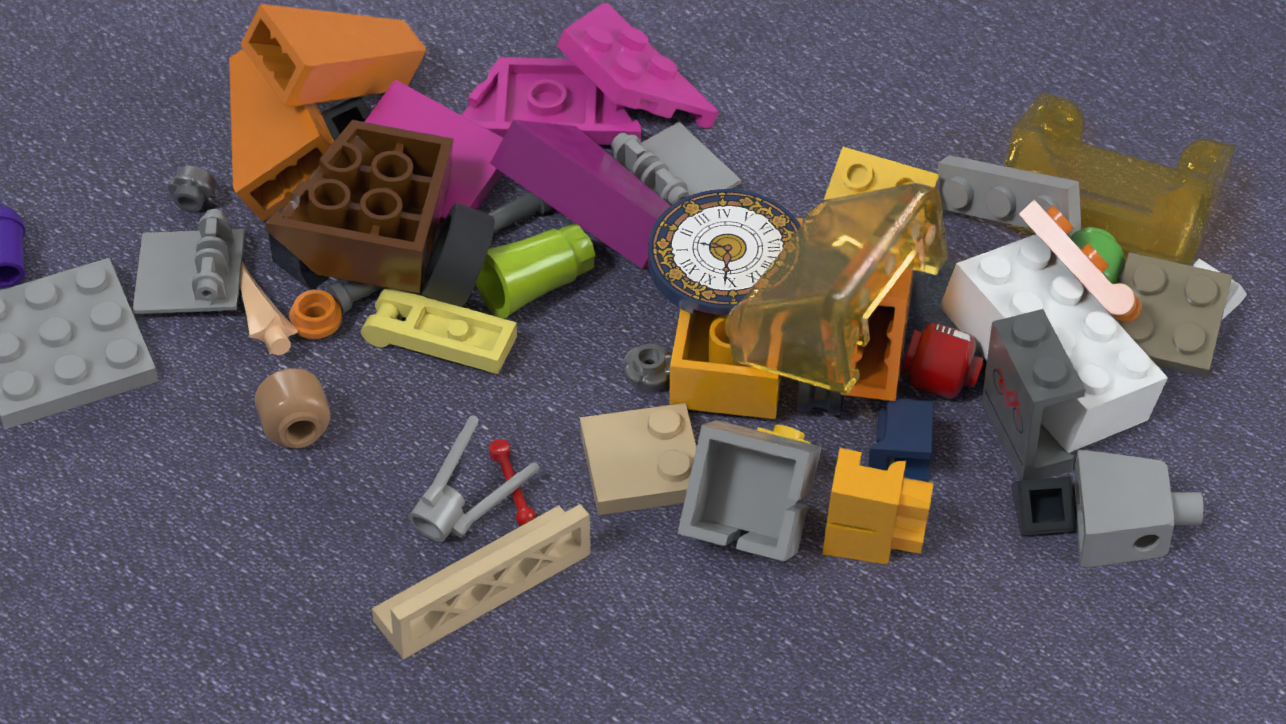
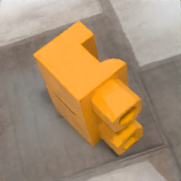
(874, 511)

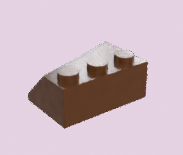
(370, 207)

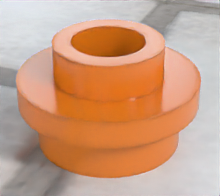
(315, 314)

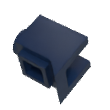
(904, 435)

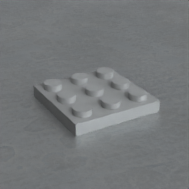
(68, 344)

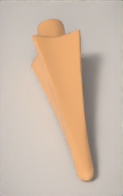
(263, 317)

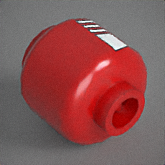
(942, 360)

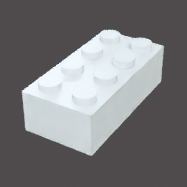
(1115, 371)

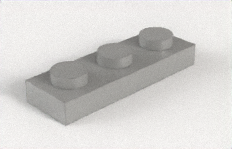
(1003, 191)

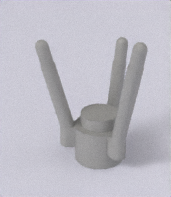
(441, 505)

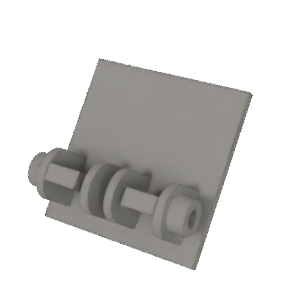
(673, 163)
(190, 268)

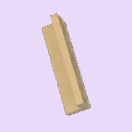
(484, 579)

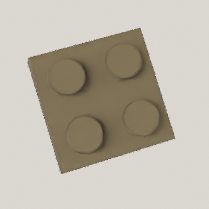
(1178, 312)

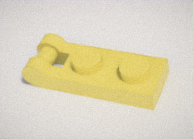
(440, 330)

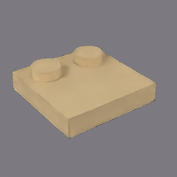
(639, 457)

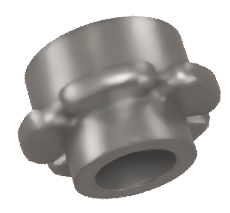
(192, 188)
(648, 377)

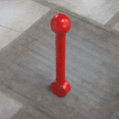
(500, 452)

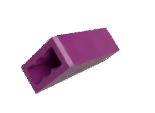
(582, 184)

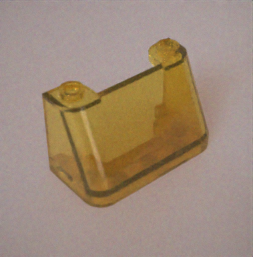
(1138, 202)
(831, 278)

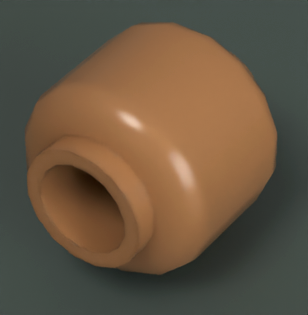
(292, 408)

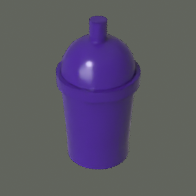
(11, 247)

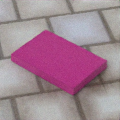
(472, 144)

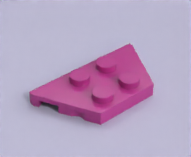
(629, 68)
(546, 93)

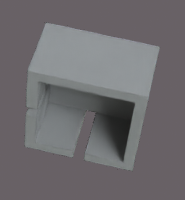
(749, 485)

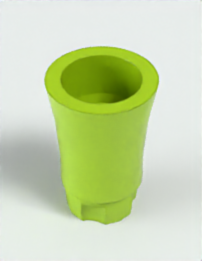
(533, 267)

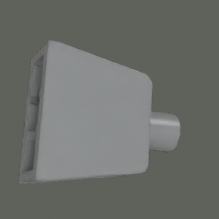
(1127, 508)

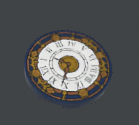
(716, 247)

